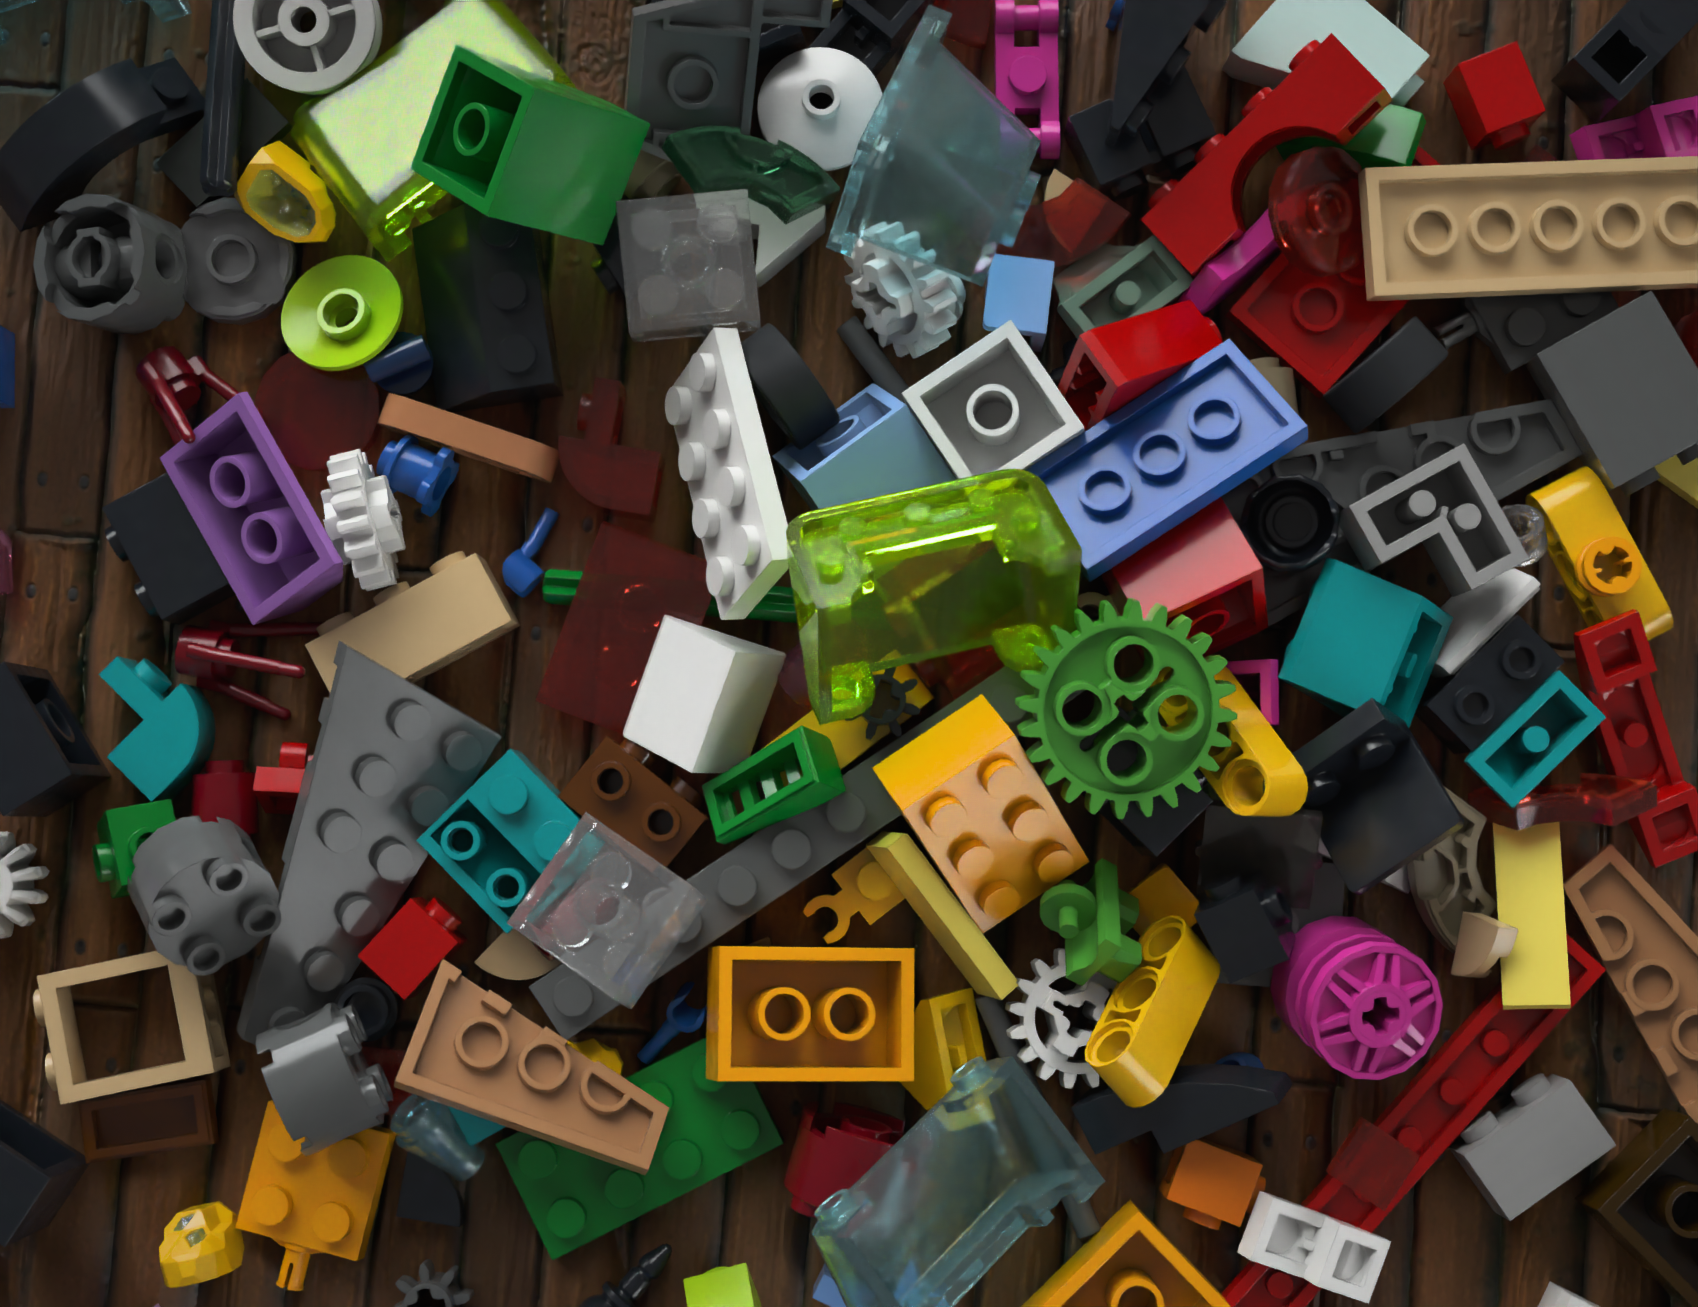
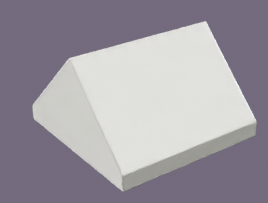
(702, 697)

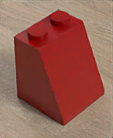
(1199, 572)

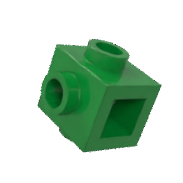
(120, 836)

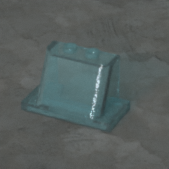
(938, 165)

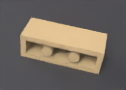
(422, 625)

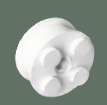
(311, 62)

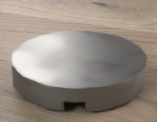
(235, 264)

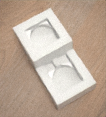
(1314, 1247)

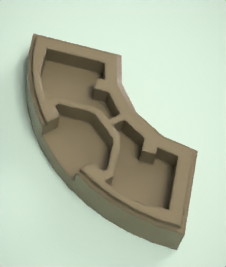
(1447, 879)

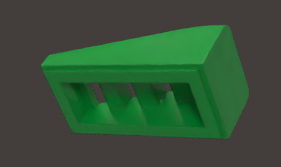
(811, 776)

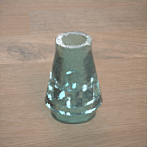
(434, 1135)

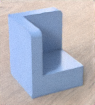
(1019, 292)

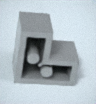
(1446, 510)

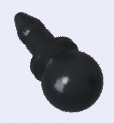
(634, 1282)

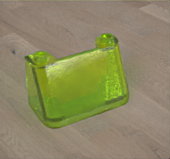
(372, 124)
(927, 580)

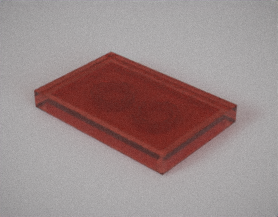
(616, 622)

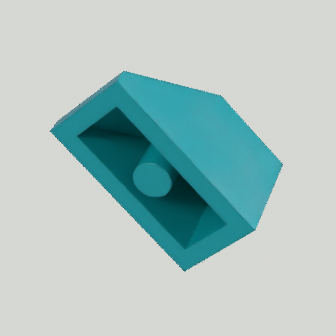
(1534, 739)

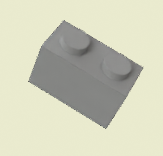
(1531, 1144)

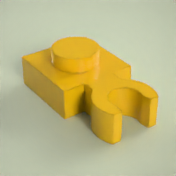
(864, 890)

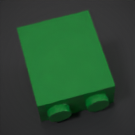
(528, 147)

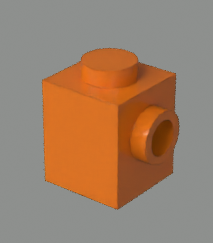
(1212, 1182)

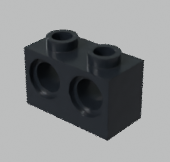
(1488, 687)

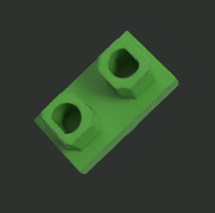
(1094, 925)

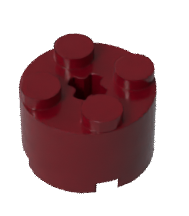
(836, 1151)

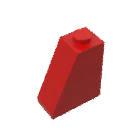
(1132, 356)

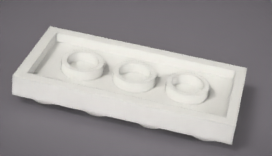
(728, 474)

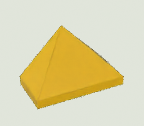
(944, 1040)

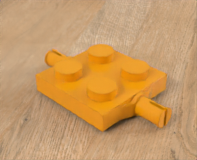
(316, 1199)

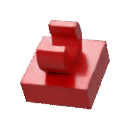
(279, 786)

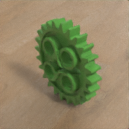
(1087, 663)

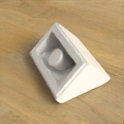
(1480, 615)

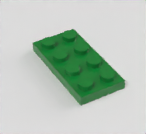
(704, 1136)

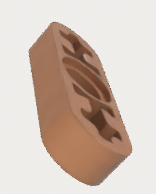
(469, 438)

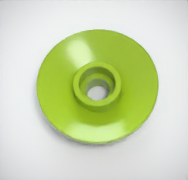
(331, 296)

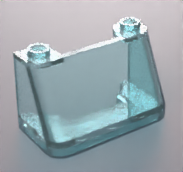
(953, 1193)

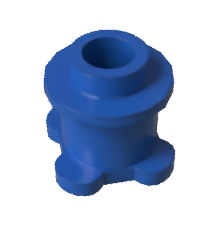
(418, 471)

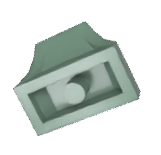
(1119, 284)

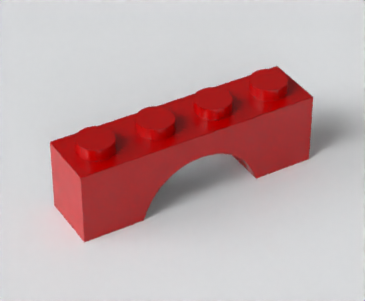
(1322, 98)

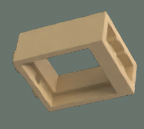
(197, 1019)

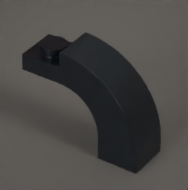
(86, 129)

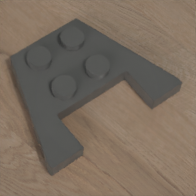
(699, 61)

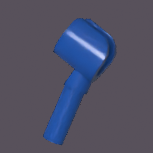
(518, 569)
(679, 1018)

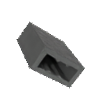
(1624, 393)

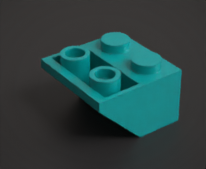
(1364, 642)
(501, 834)

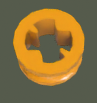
(1629, 559)

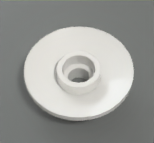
(821, 134)

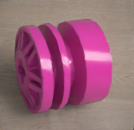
(1357, 998)

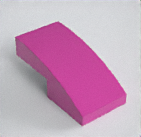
(1655, 132)

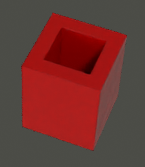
(1495, 98)
(413, 945)

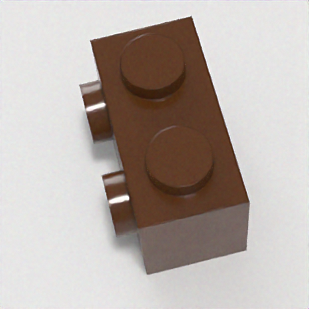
(636, 801)

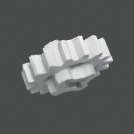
(901, 299)
(363, 519)
(1058, 1042)

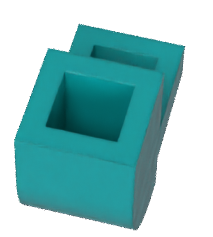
(174, 731)

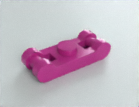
(1029, 76)

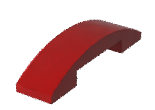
(1633, 738)

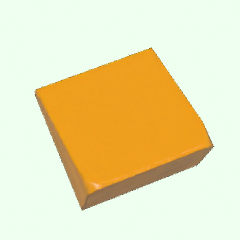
(1161, 896)

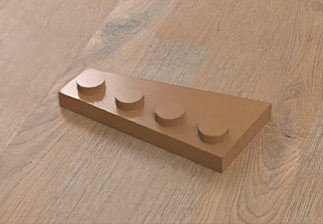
(1647, 959)
(510, 1071)

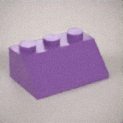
(253, 513)

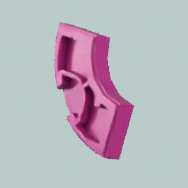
(1233, 266)

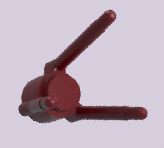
(175, 387)
(213, 654)

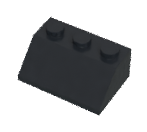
(486, 311)

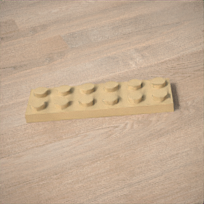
(1529, 228)

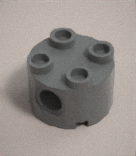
(112, 265)
(203, 893)
(323, 1077)

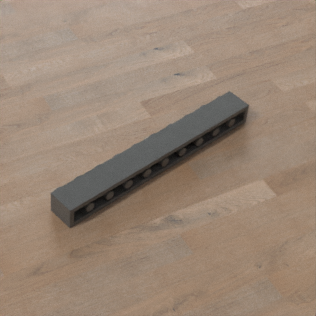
(778, 858)

